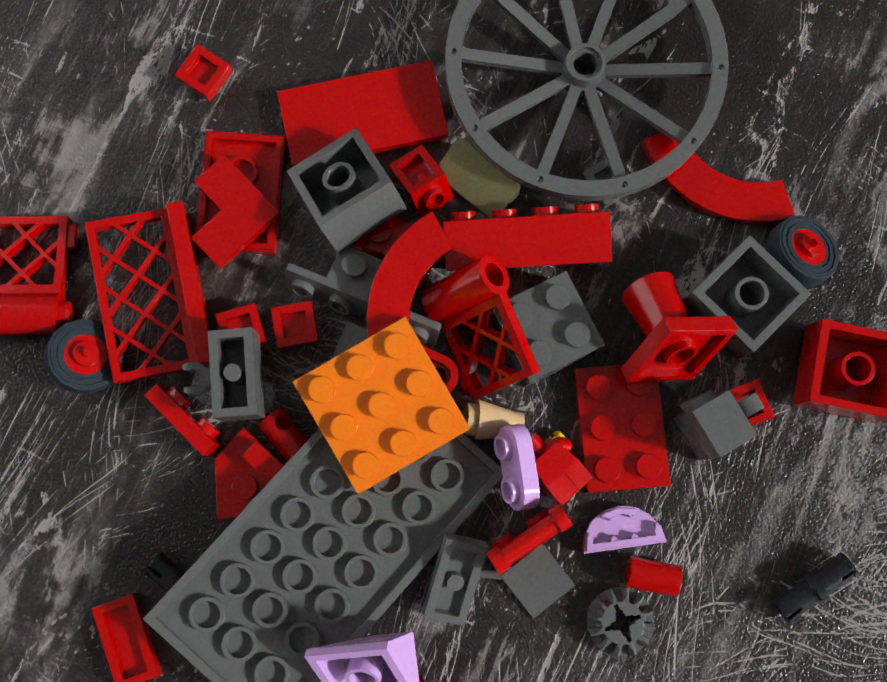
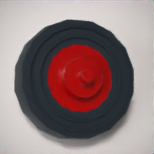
(804, 249)
(79, 357)

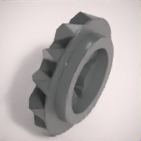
(603, 612)

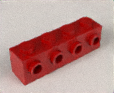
(530, 240)

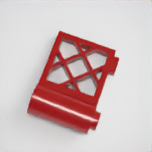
(473, 294)
(33, 306)

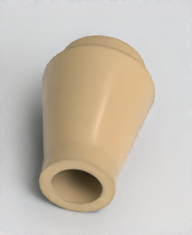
(487, 419)

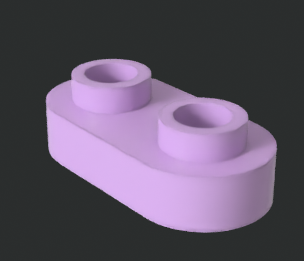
(517, 459)

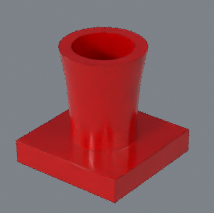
(674, 343)

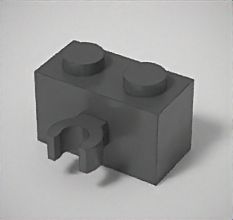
(232, 375)
(717, 422)

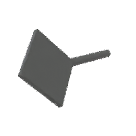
(534, 580)

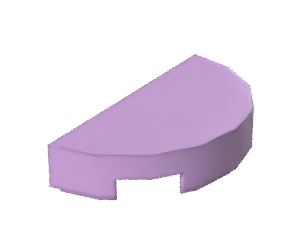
(621, 528)

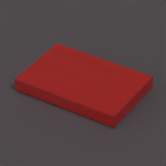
(262, 162)

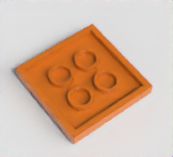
(381, 405)

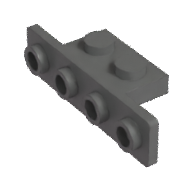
(349, 288)

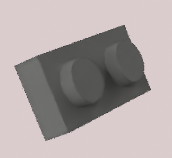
(454, 579)

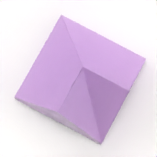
(367, 659)

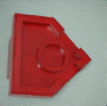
(242, 473)

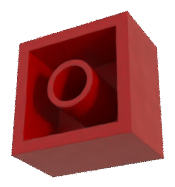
(843, 371)

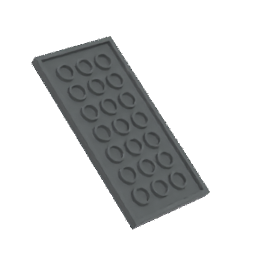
(316, 560)

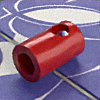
(282, 433)
(653, 576)

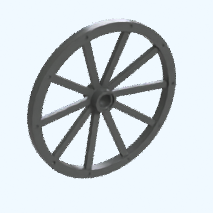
(586, 85)

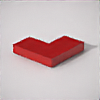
(242, 214)

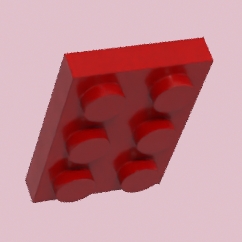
(620, 430)

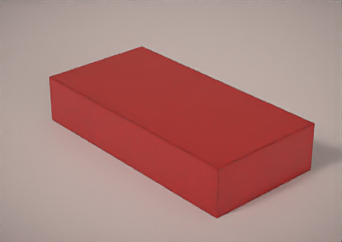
(127, 640)

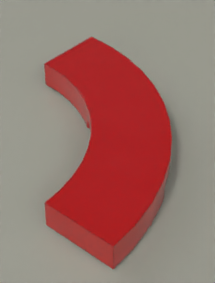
(719, 194)
(402, 272)

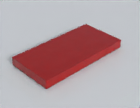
(386, 106)

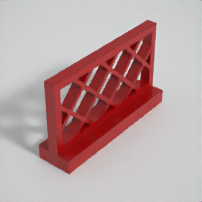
(184, 276)

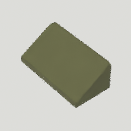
(477, 179)

